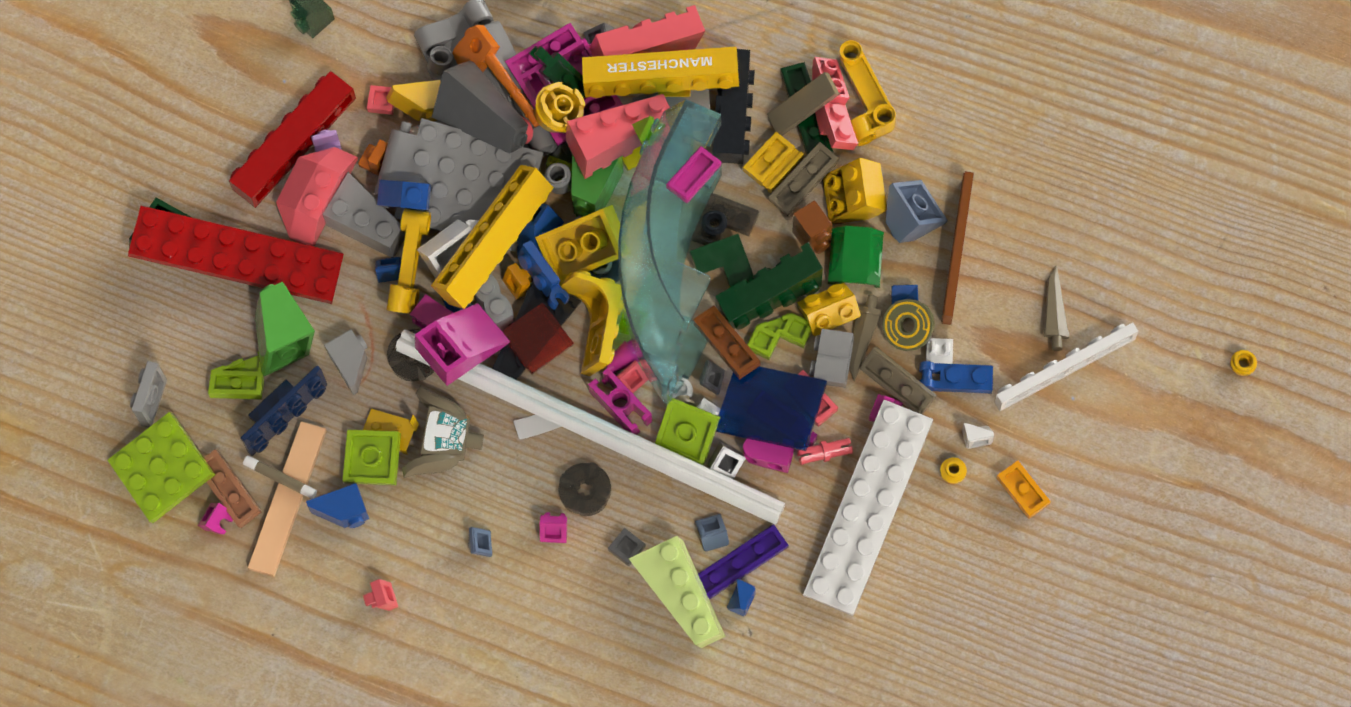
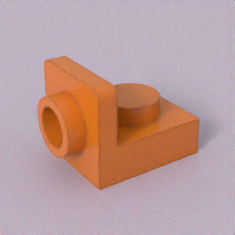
(373, 157)

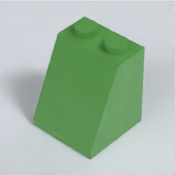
(595, 191)
(281, 329)

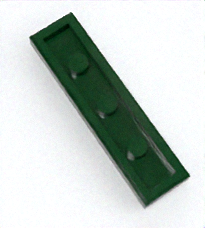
(794, 79)

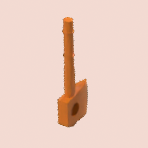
(481, 49)

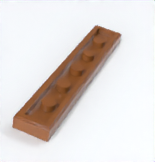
(957, 248)

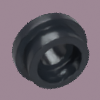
(714, 216)

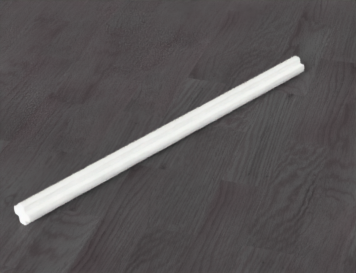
(613, 437)

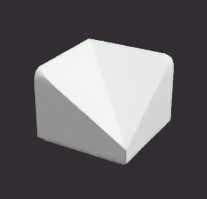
(977, 436)

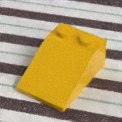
(582, 243)

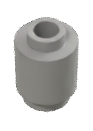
(556, 172)

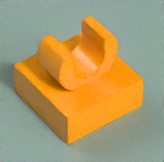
(517, 280)

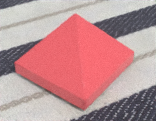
(633, 376)

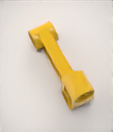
(867, 126)
(404, 296)

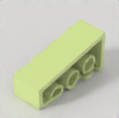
(677, 584)

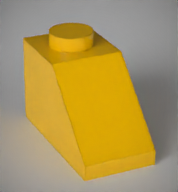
(415, 98)

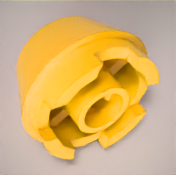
(557, 105)

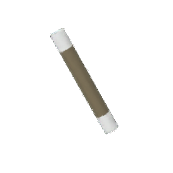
(280, 477)

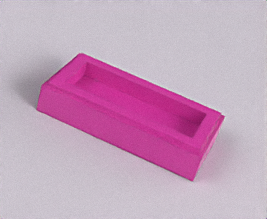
(693, 174)

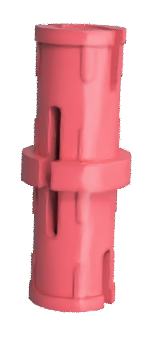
(825, 451)

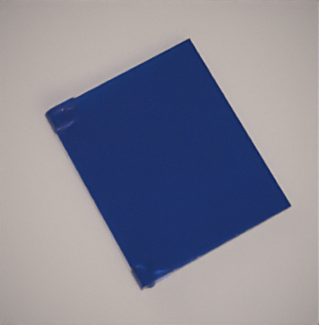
(772, 407)

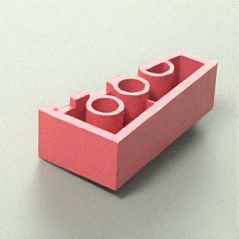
(667, 34)
(609, 133)

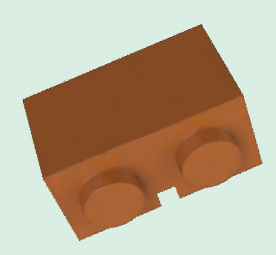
(812, 226)

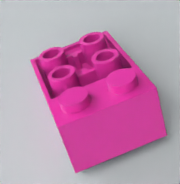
(459, 342)

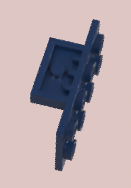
(280, 407)

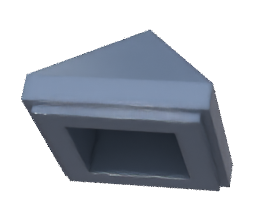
(480, 542)

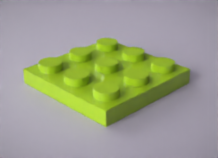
(161, 467)

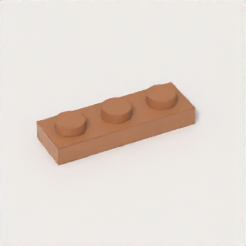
(231, 491)

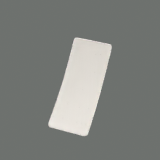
(533, 426)

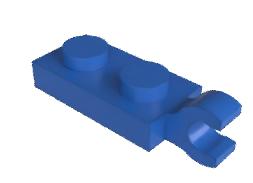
(542, 274)

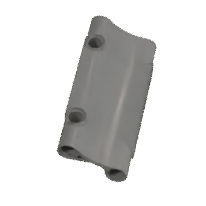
(440, 39)

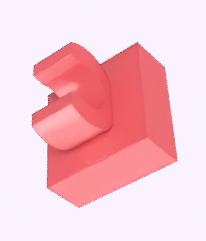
(382, 595)

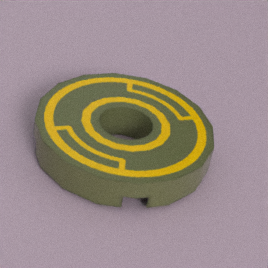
(894, 329)

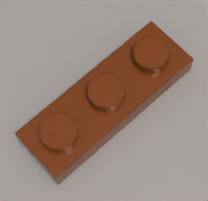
(726, 342)

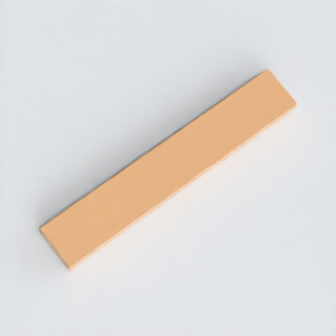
(287, 501)

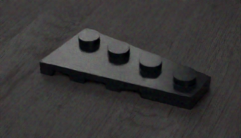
(507, 360)

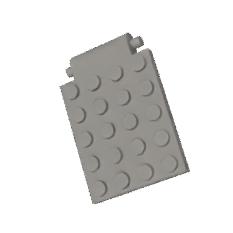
(459, 167)

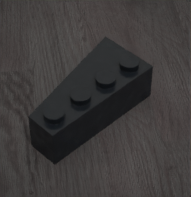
(732, 104)

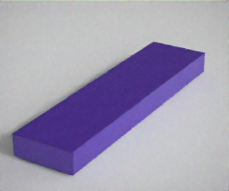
(742, 561)

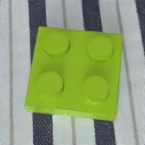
(687, 430)
(371, 457)

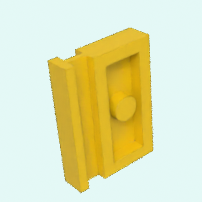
(773, 162)

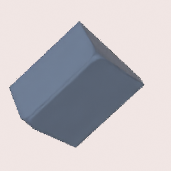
(712, 532)

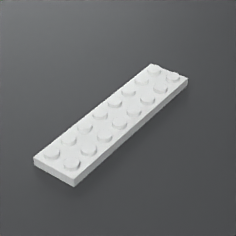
(868, 507)

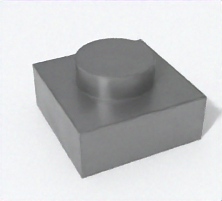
(626, 546)

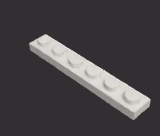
(1074, 361)

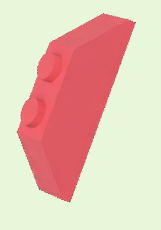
(311, 190)

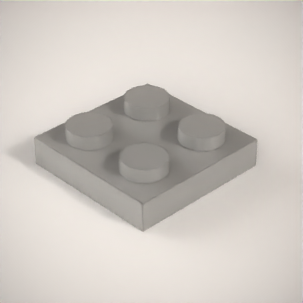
(147, 399)

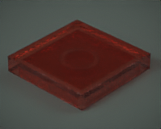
(537, 338)

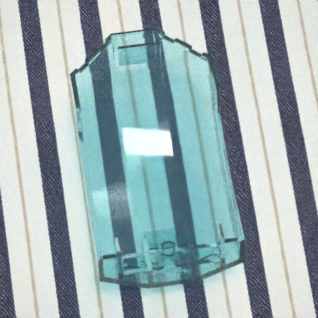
(653, 247)

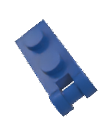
(957, 377)

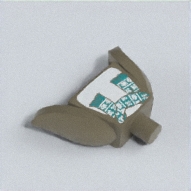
(444, 436)

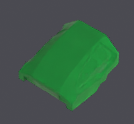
(856, 255)

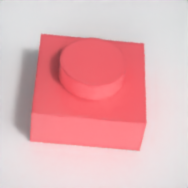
(378, 102)

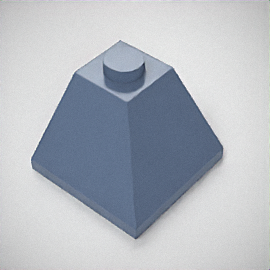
(912, 211)

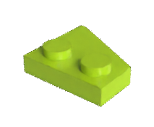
(237, 380)

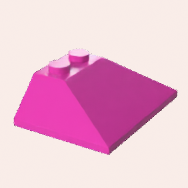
(571, 47)

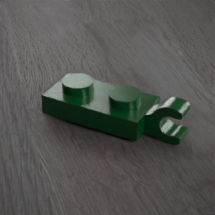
(558, 69)

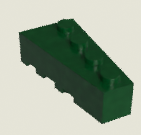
(771, 288)

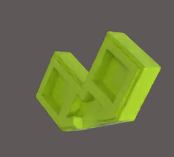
(788, 327)

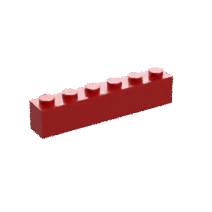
(292, 139)

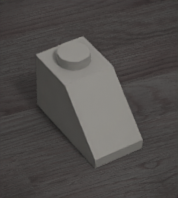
(349, 358)

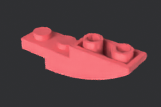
(834, 117)

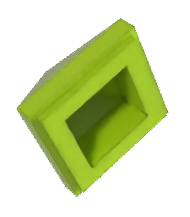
(643, 128)

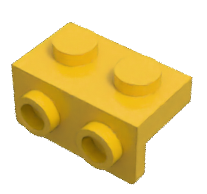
(829, 308)

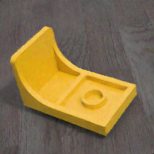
(604, 305)

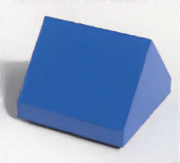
(388, 269)

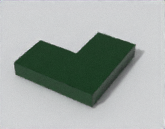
(726, 254)

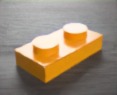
(1023, 489)

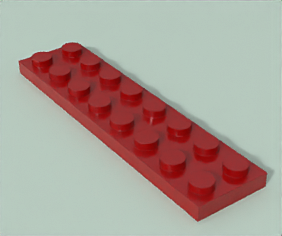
(235, 254)

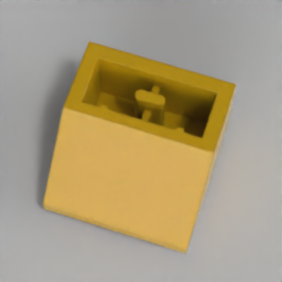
(855, 192)

